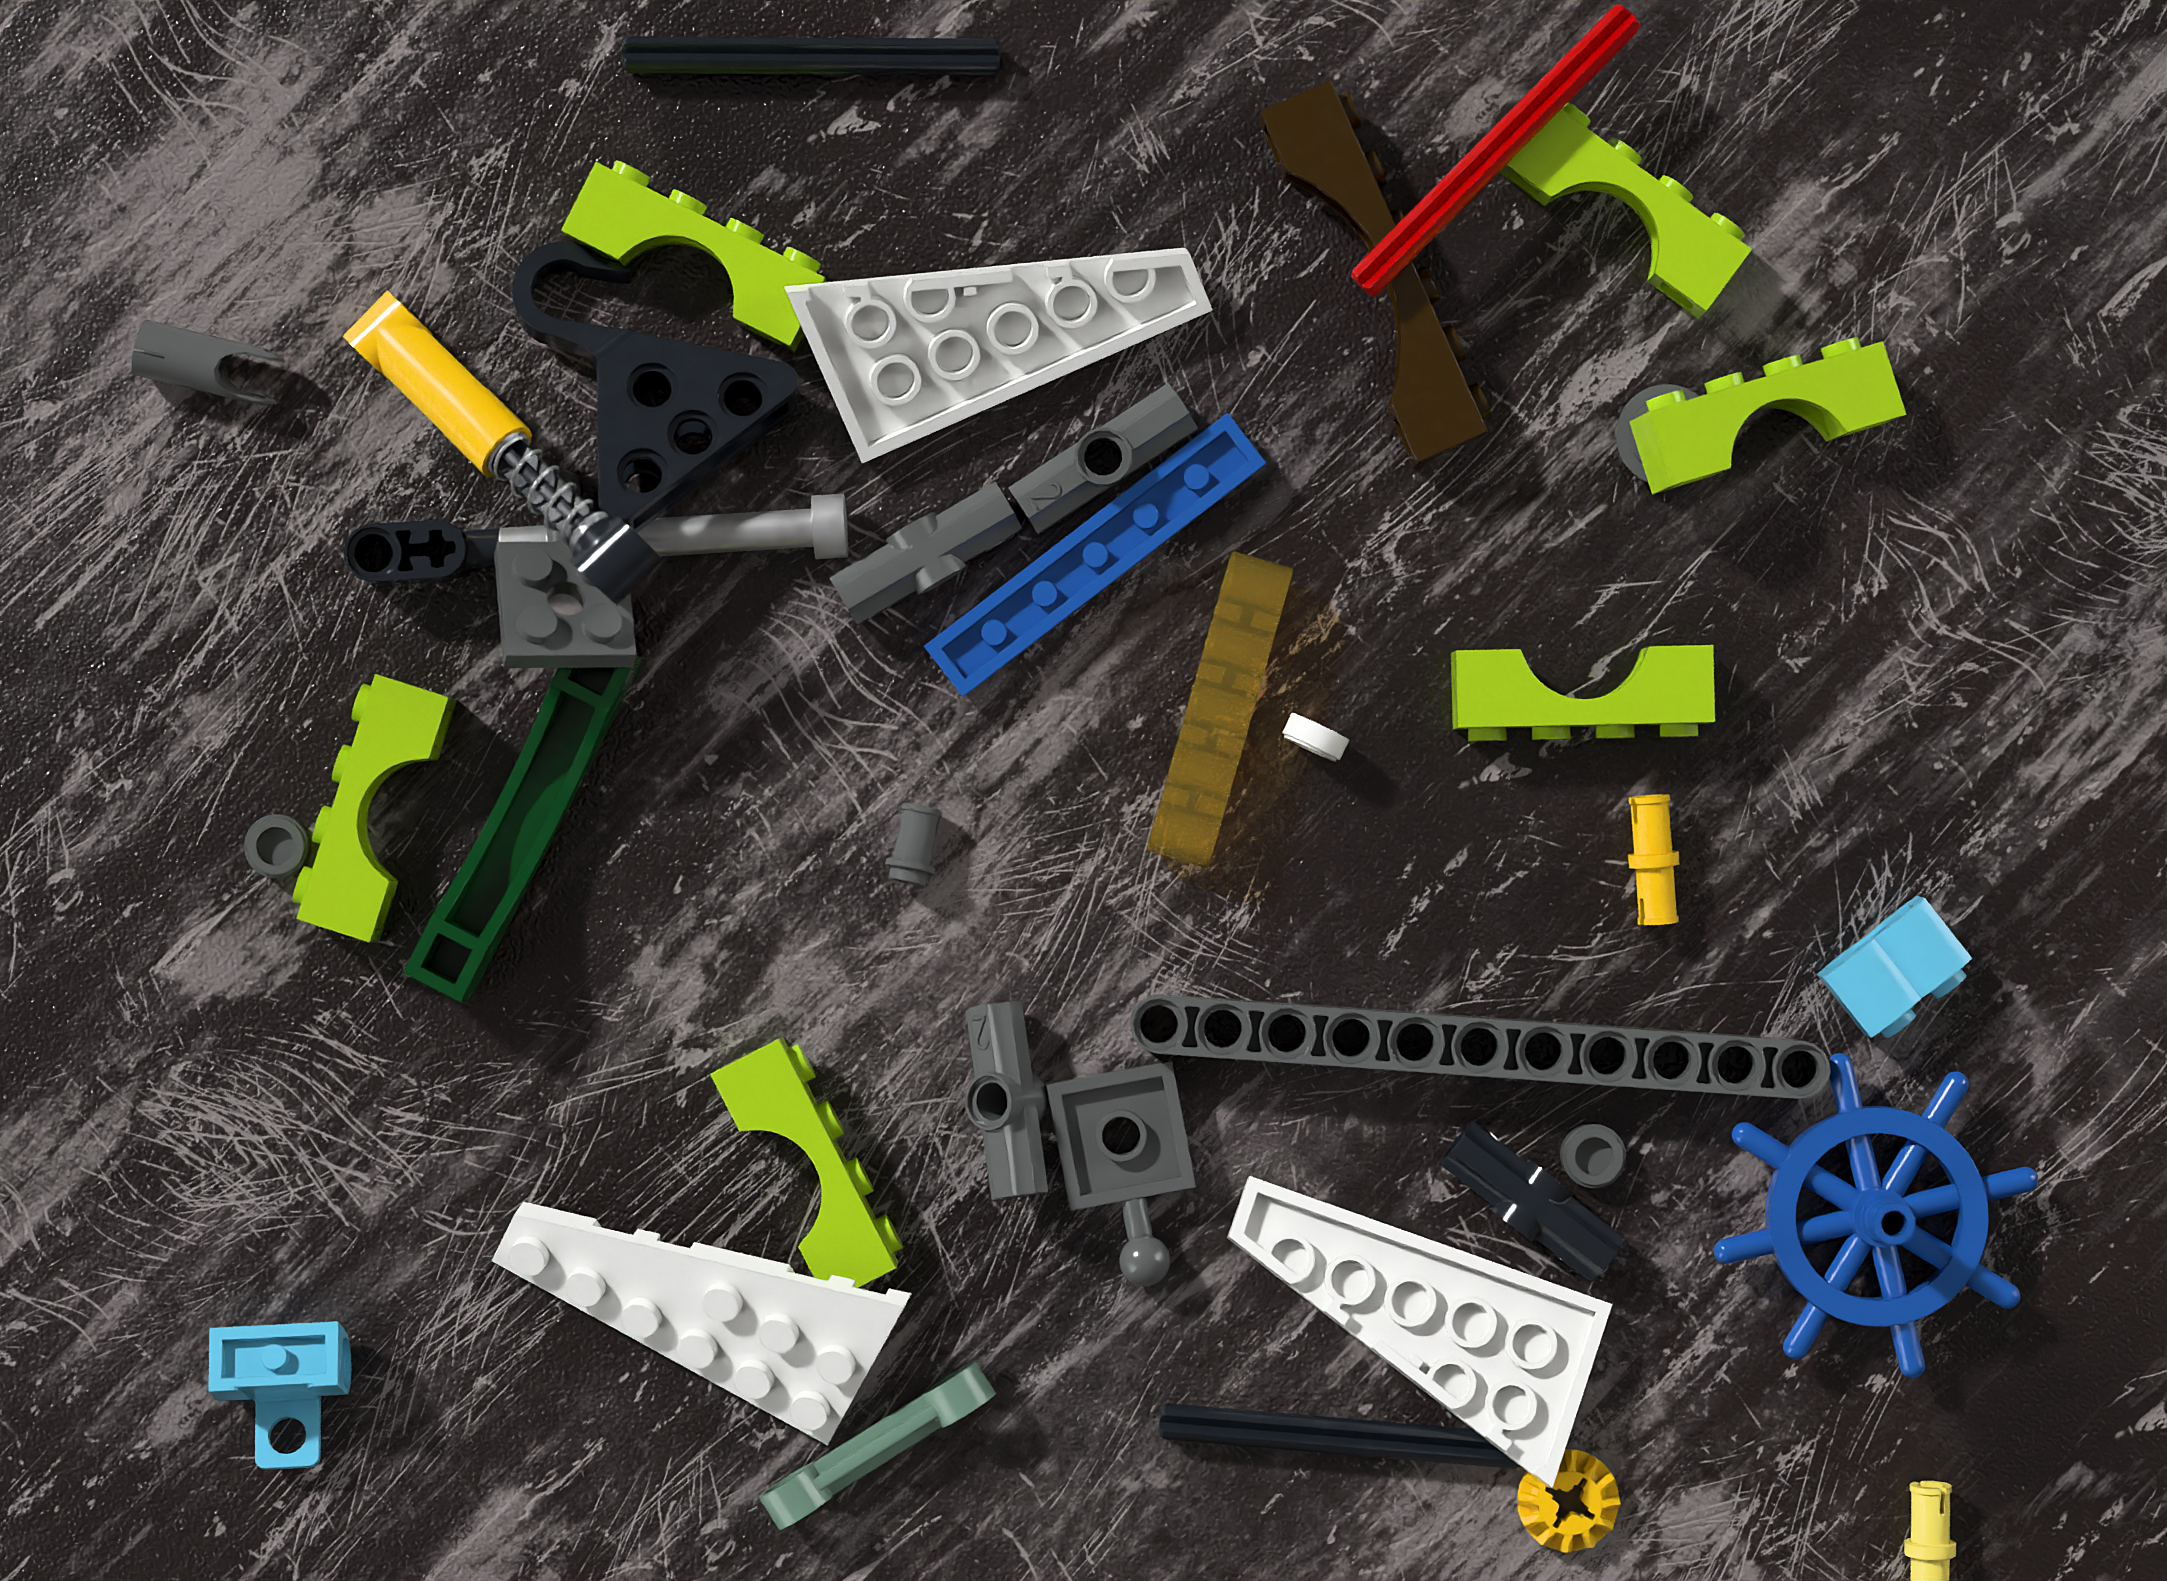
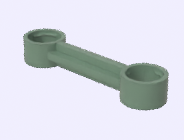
(820, 1480)

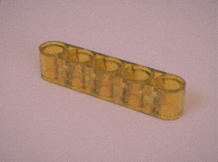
(1219, 709)

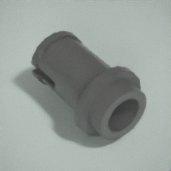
(914, 845)

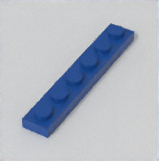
(1095, 555)

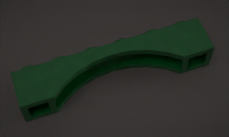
(519, 829)

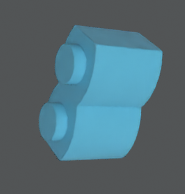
(1895, 968)

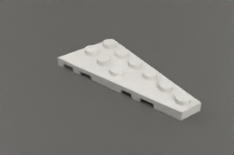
(954, 342)
(724, 1314)
(1465, 1330)

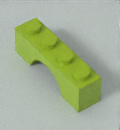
(625, 219)
(1689, 250)
(1836, 395)
(1664, 689)
(347, 883)
(772, 1095)

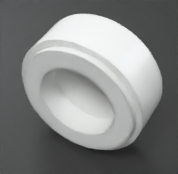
(1315, 737)

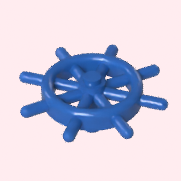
(1876, 1215)

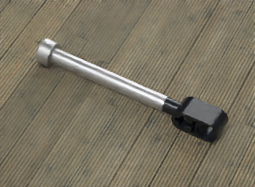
(818, 527)

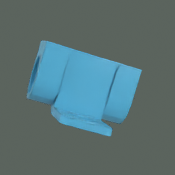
(286, 1375)

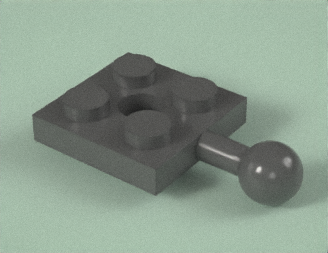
(537, 634)
(1103, 1177)

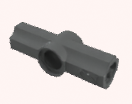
(1137, 433)
(926, 553)
(1012, 1128)

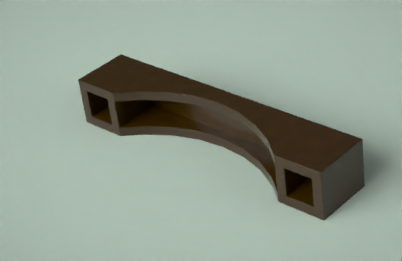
(1321, 154)

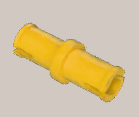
(1653, 859)

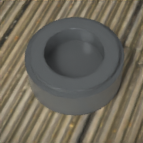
(277, 846)
(1593, 1155)

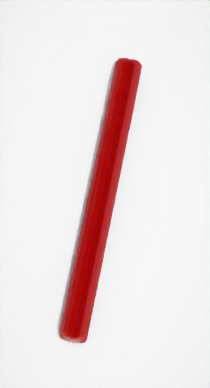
(1495, 150)

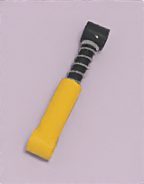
(498, 444)

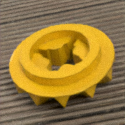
(1573, 1531)

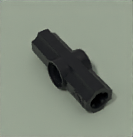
(1532, 1201)

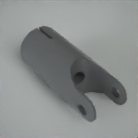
(193, 360)

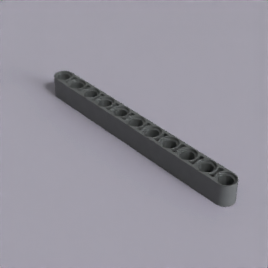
(1508, 1058)

